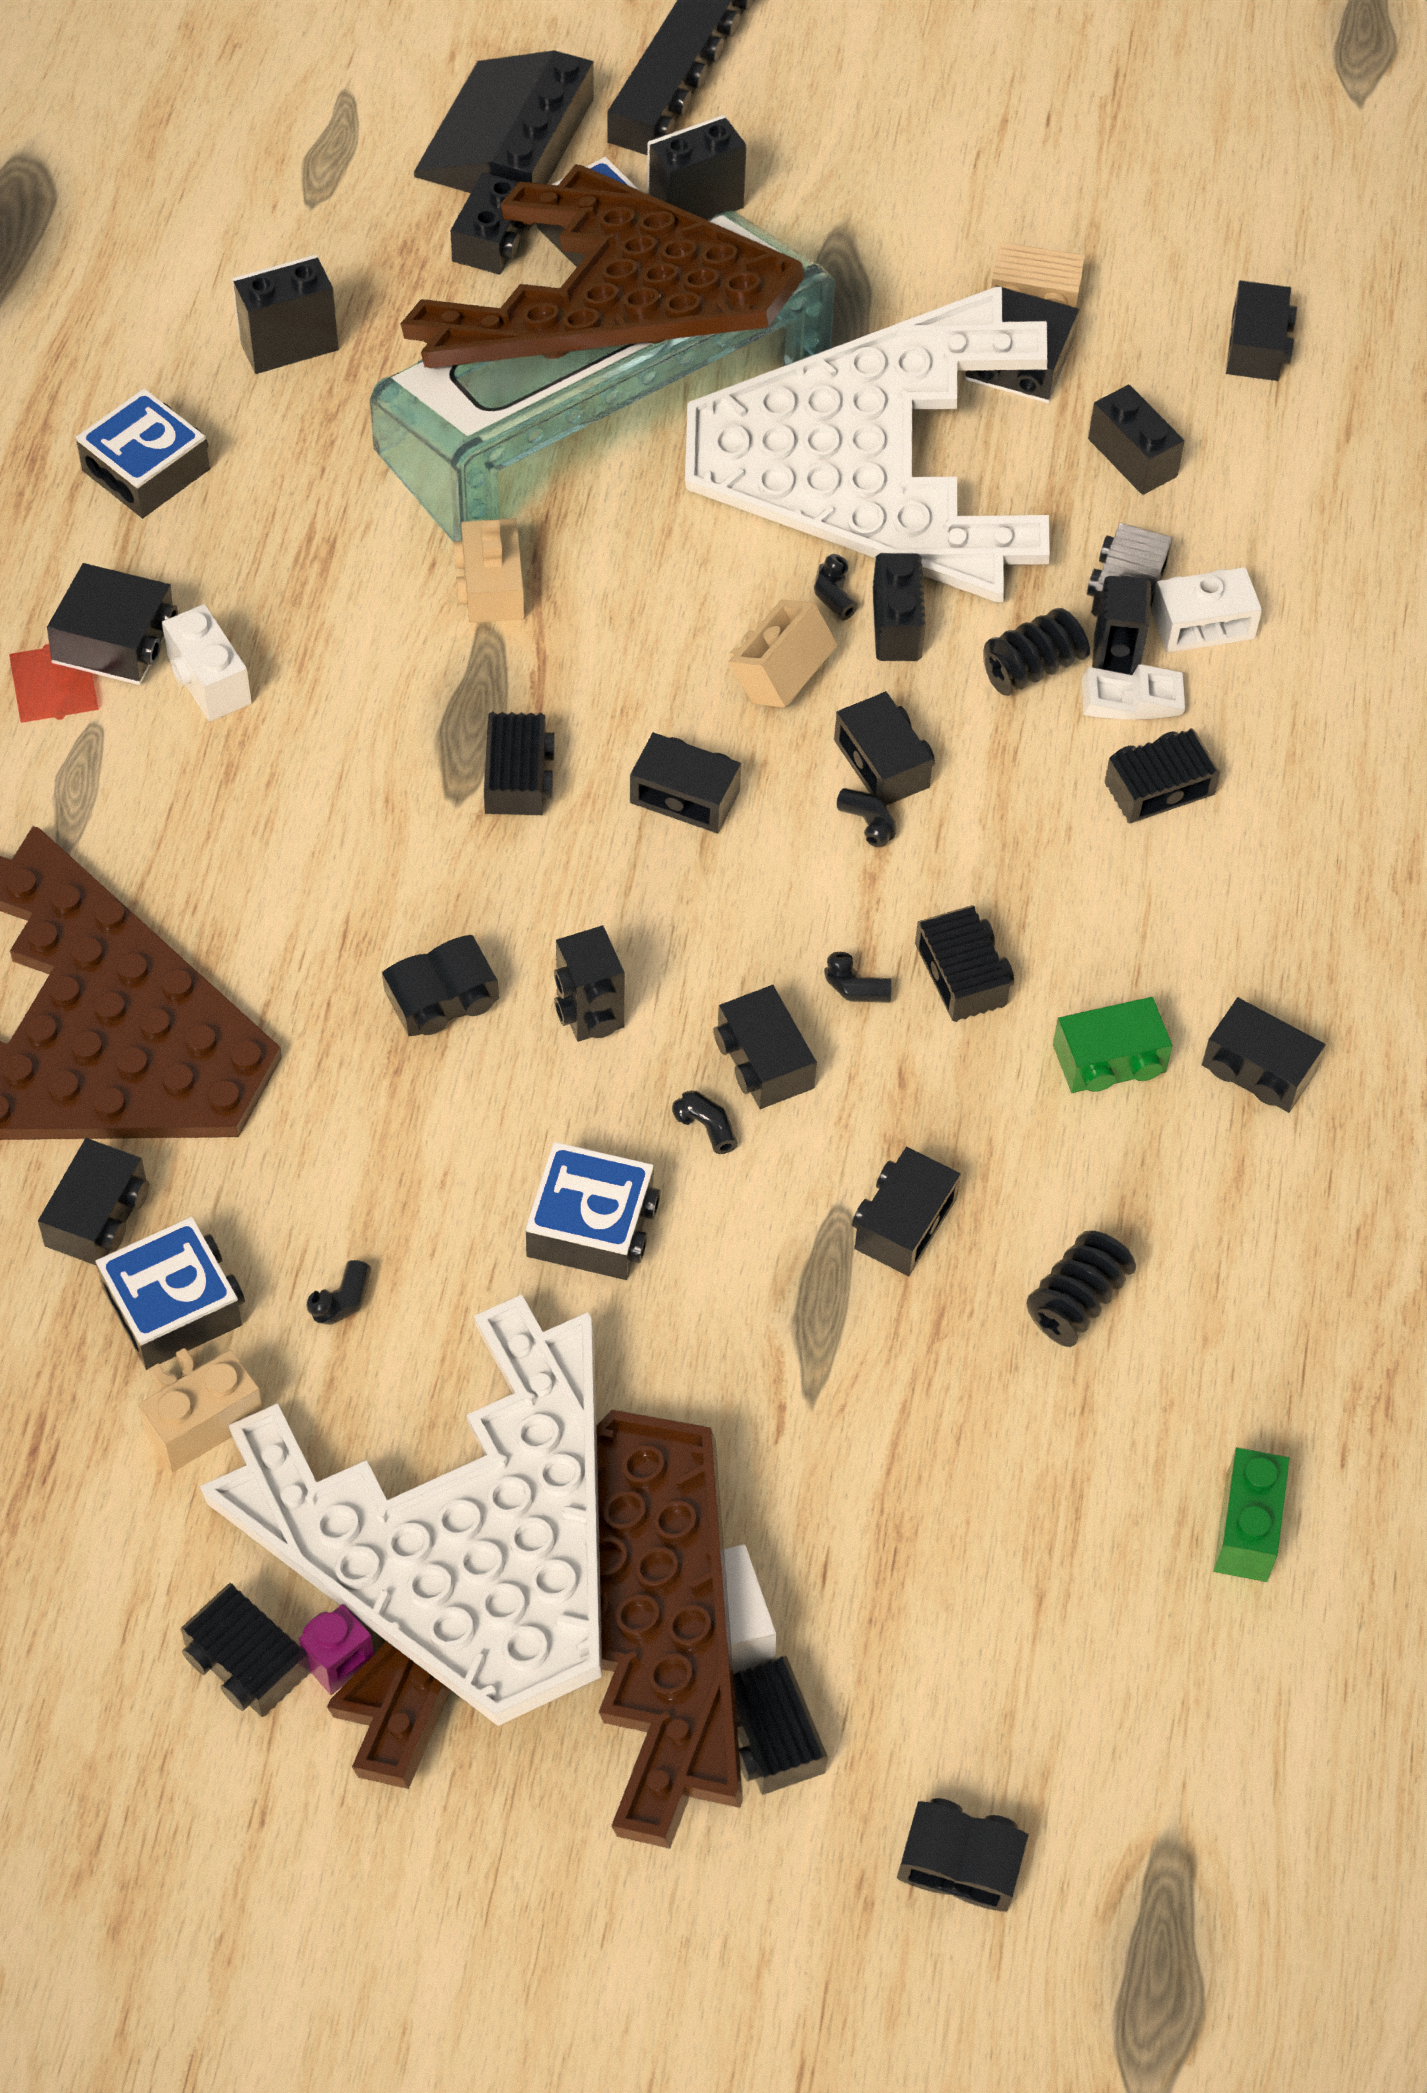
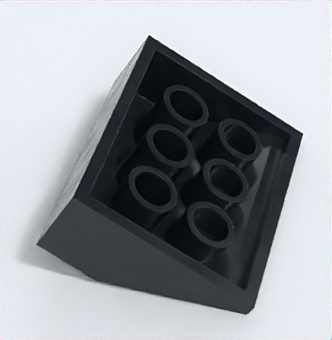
(510, 120)

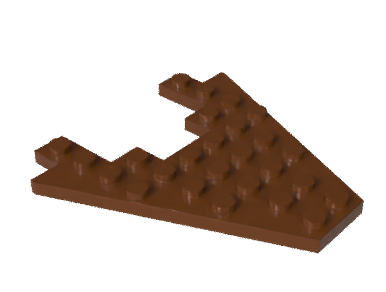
(643, 279)
(122, 1026)
(659, 1635)

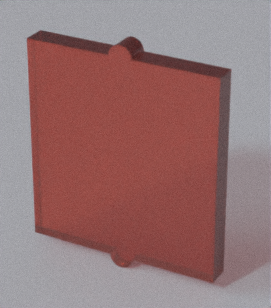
(50, 688)

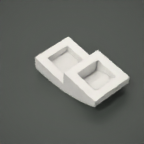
(1144, 695)

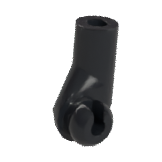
(830, 585)
(874, 811)
(851, 984)
(712, 1115)
(348, 1299)

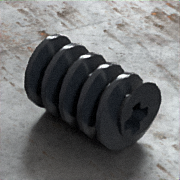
(1034, 649)
(1079, 1286)

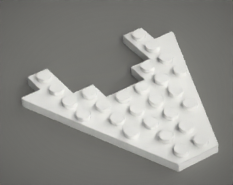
(833, 444)
(480, 1569)

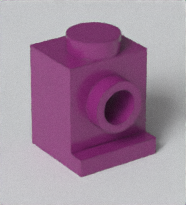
(330, 1641)

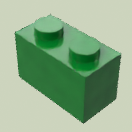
(1112, 1045)
(1251, 1514)

